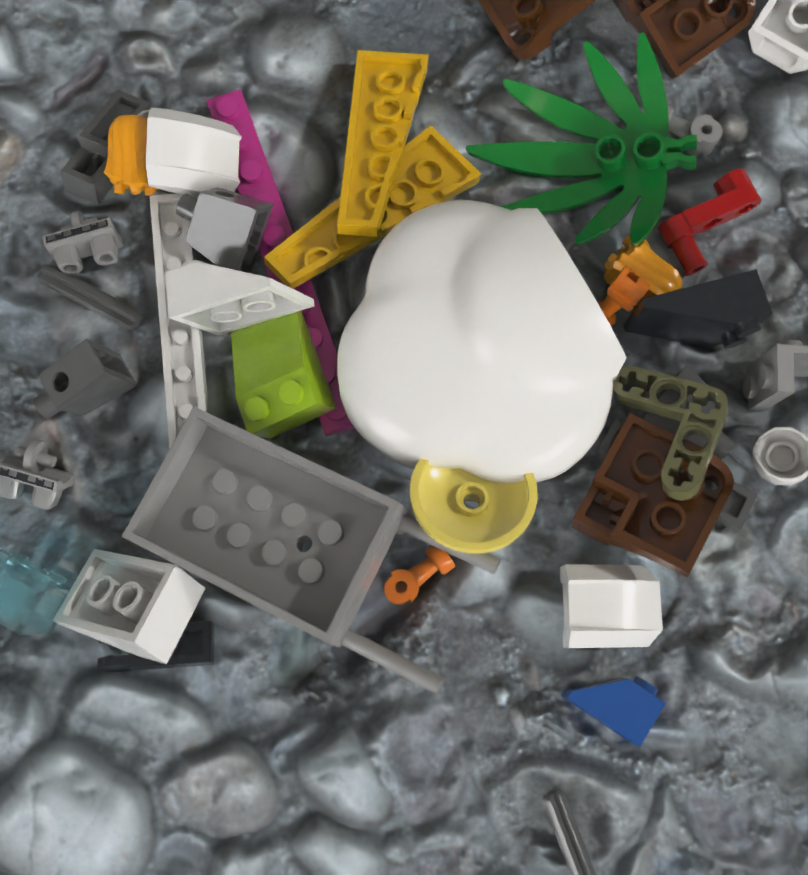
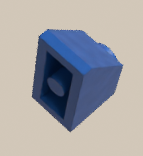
(620, 705)

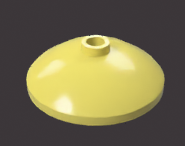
(499, 519)

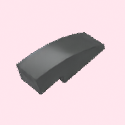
(84, 172)

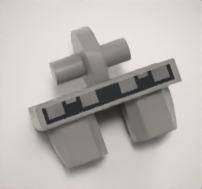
(82, 240)
(36, 469)

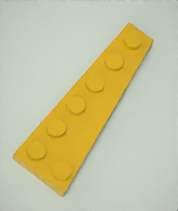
(379, 124)
(427, 175)

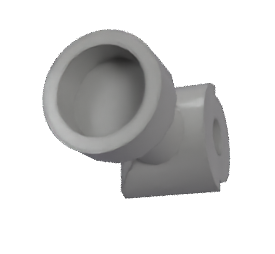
(706, 129)

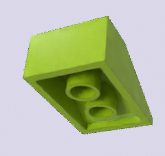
(278, 376)

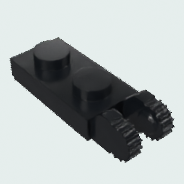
(192, 649)

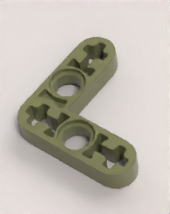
(692, 421)

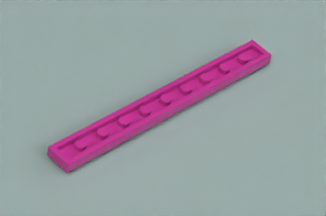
(258, 183)

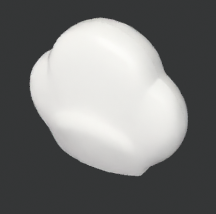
(478, 346)

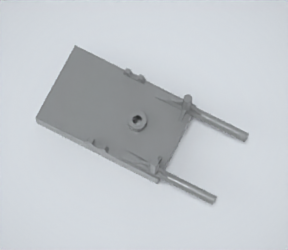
(240, 519)

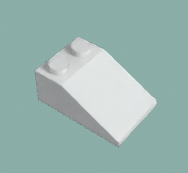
(226, 298)
(131, 603)

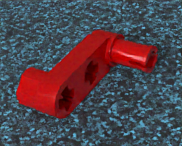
(734, 199)

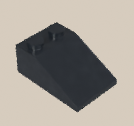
(705, 313)

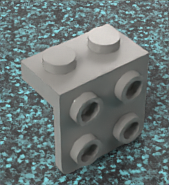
(773, 374)

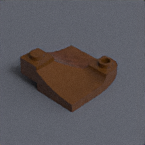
(530, 23)
(686, 29)
(635, 513)

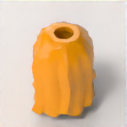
(128, 155)
(647, 265)

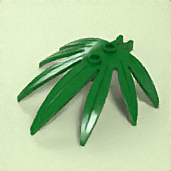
(624, 158)

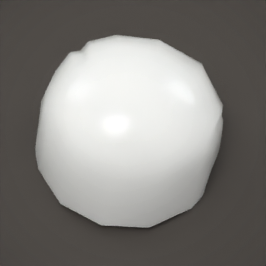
(781, 456)

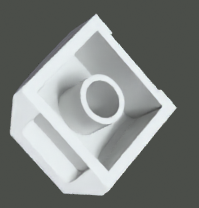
(782, 34)
(190, 152)
(610, 606)

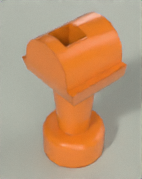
(623, 293)
(405, 584)

